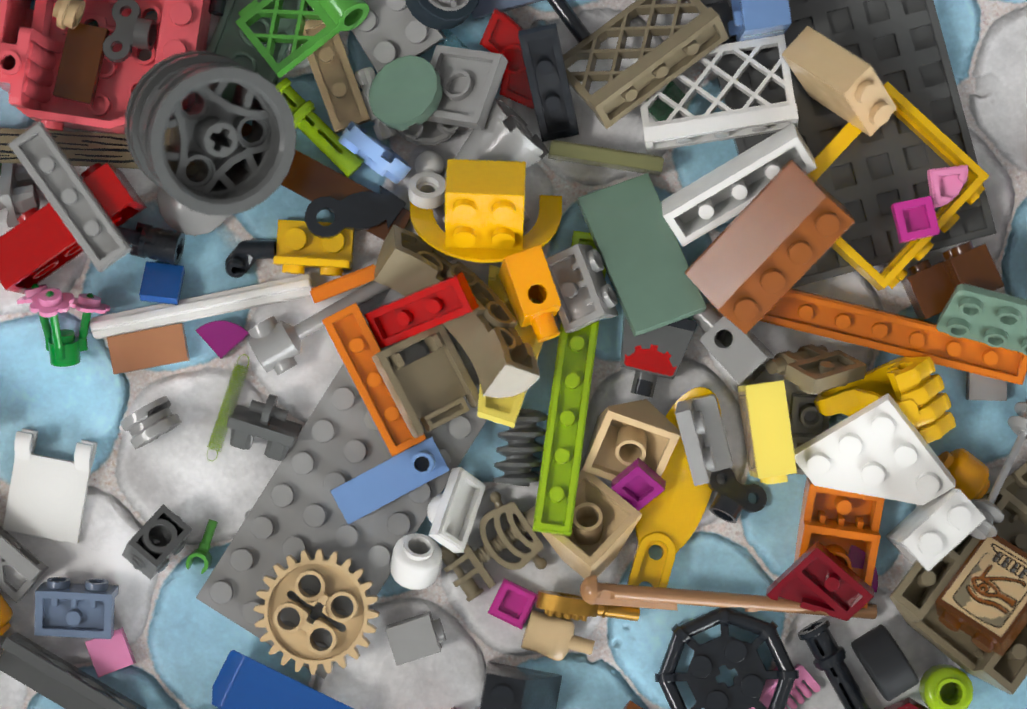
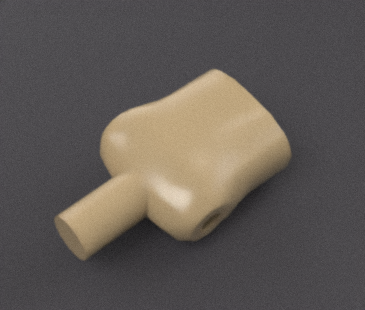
(553, 637)

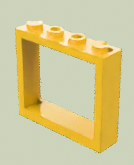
(945, 215)

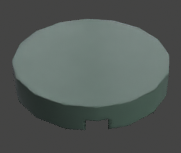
(405, 92)

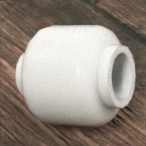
(416, 561)

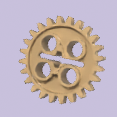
(298, 640)

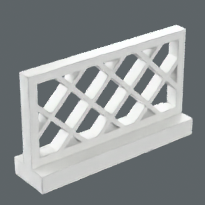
(727, 123)

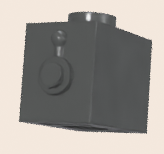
(157, 542)

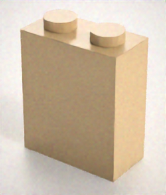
(839, 81)

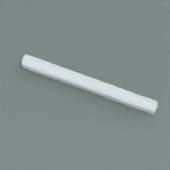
(201, 306)

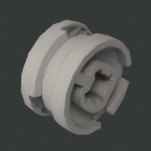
(150, 422)

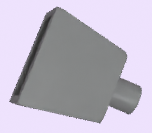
(744, 357)

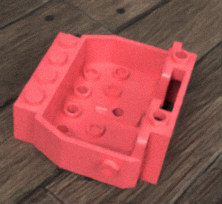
(34, 47)

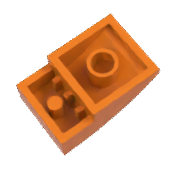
(839, 521)

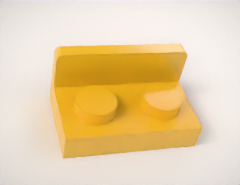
(301, 249)

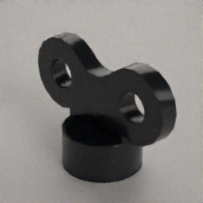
(733, 496)

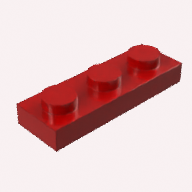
(421, 310)

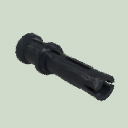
(830, 659)

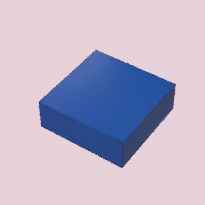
(162, 283)

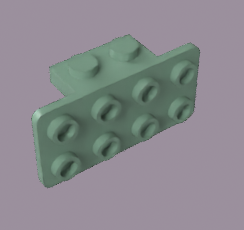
(986, 318)

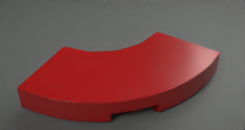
(503, 38)

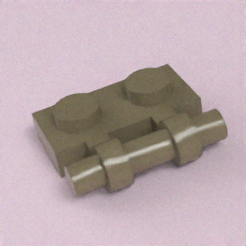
(816, 368)

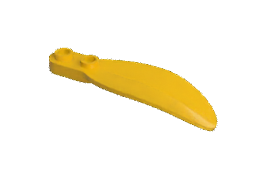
(671, 515)

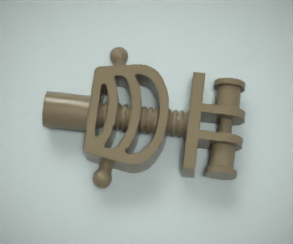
(492, 548)

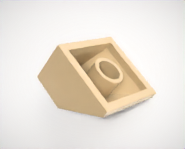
(598, 528)

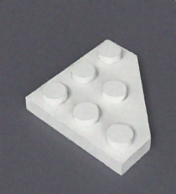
(876, 456)

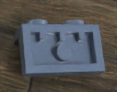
(75, 608)

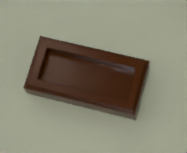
(81, 63)

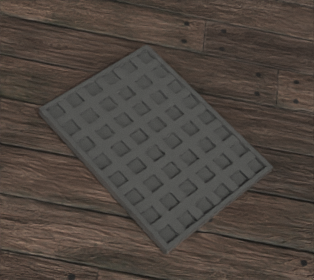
(891, 166)

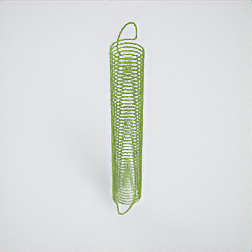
(222, 411)

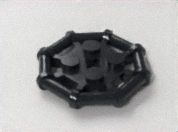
(729, 652)

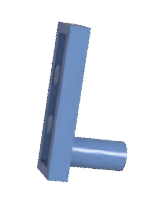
(390, 480)

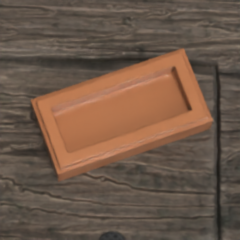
(148, 348)

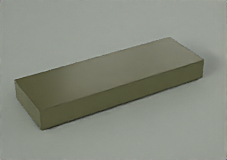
(606, 157)

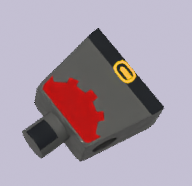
(654, 353)

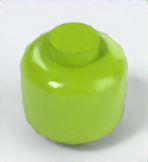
(945, 688)

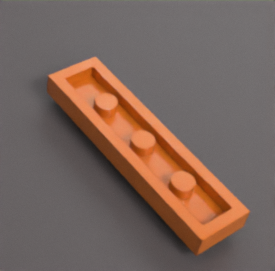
(356, 347)

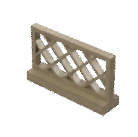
(654, 65)

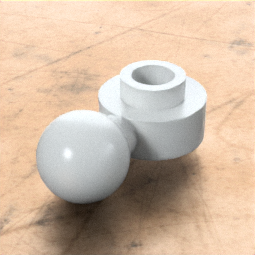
(427, 187)

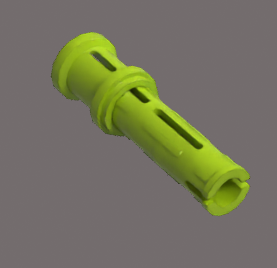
(318, 130)

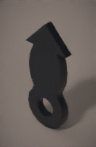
(354, 212)

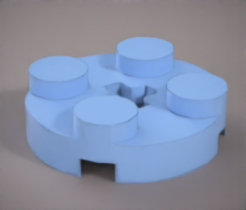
(376, 153)

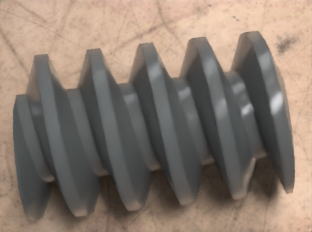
(520, 449)

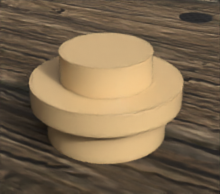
(68, 13)

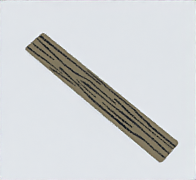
(79, 147)

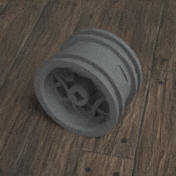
(233, 169)

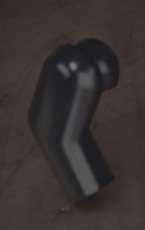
(246, 254)

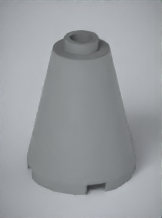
(503, 139)

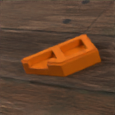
(343, 284)

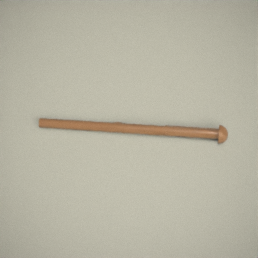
(668, 598)

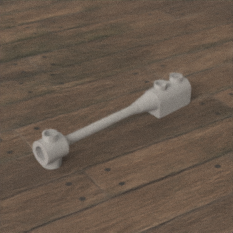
(278, 342)

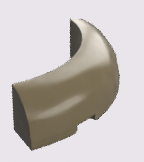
(486, 334)

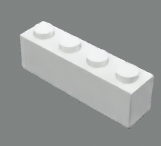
(733, 185)

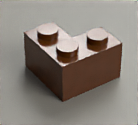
(933, 285)

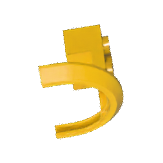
(486, 212)

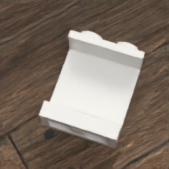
(935, 528)

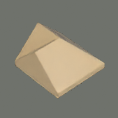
(630, 433)

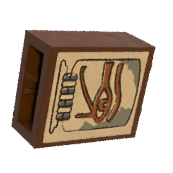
(988, 596)

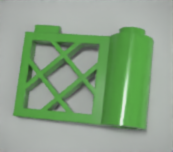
(335, 14)

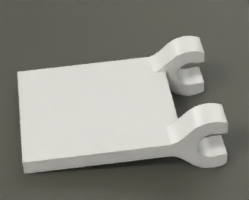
(47, 491)

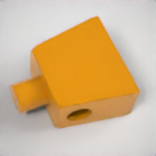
(528, 277)

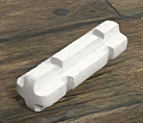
(364, 80)

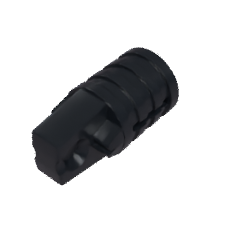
(155, 243)

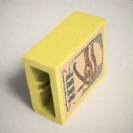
(767, 431)

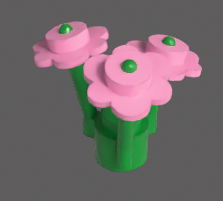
(62, 344)

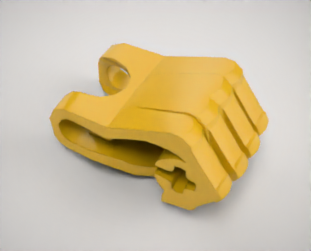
(908, 384)

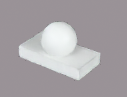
(455, 510)

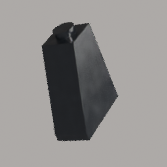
(519, 688)

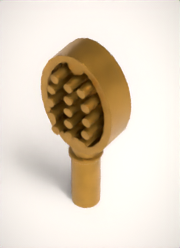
(574, 607)

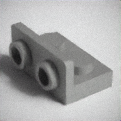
(581, 287)
(703, 437)

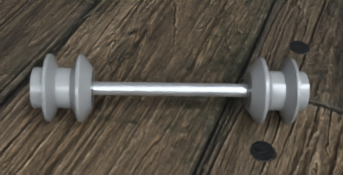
(987, 507)

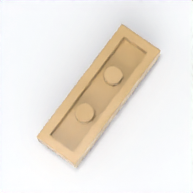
(336, 80)

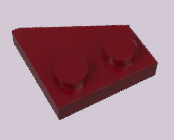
(822, 584)

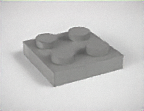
(393, 33)
(468, 84)

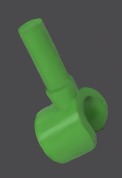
(204, 546)

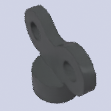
(129, 31)

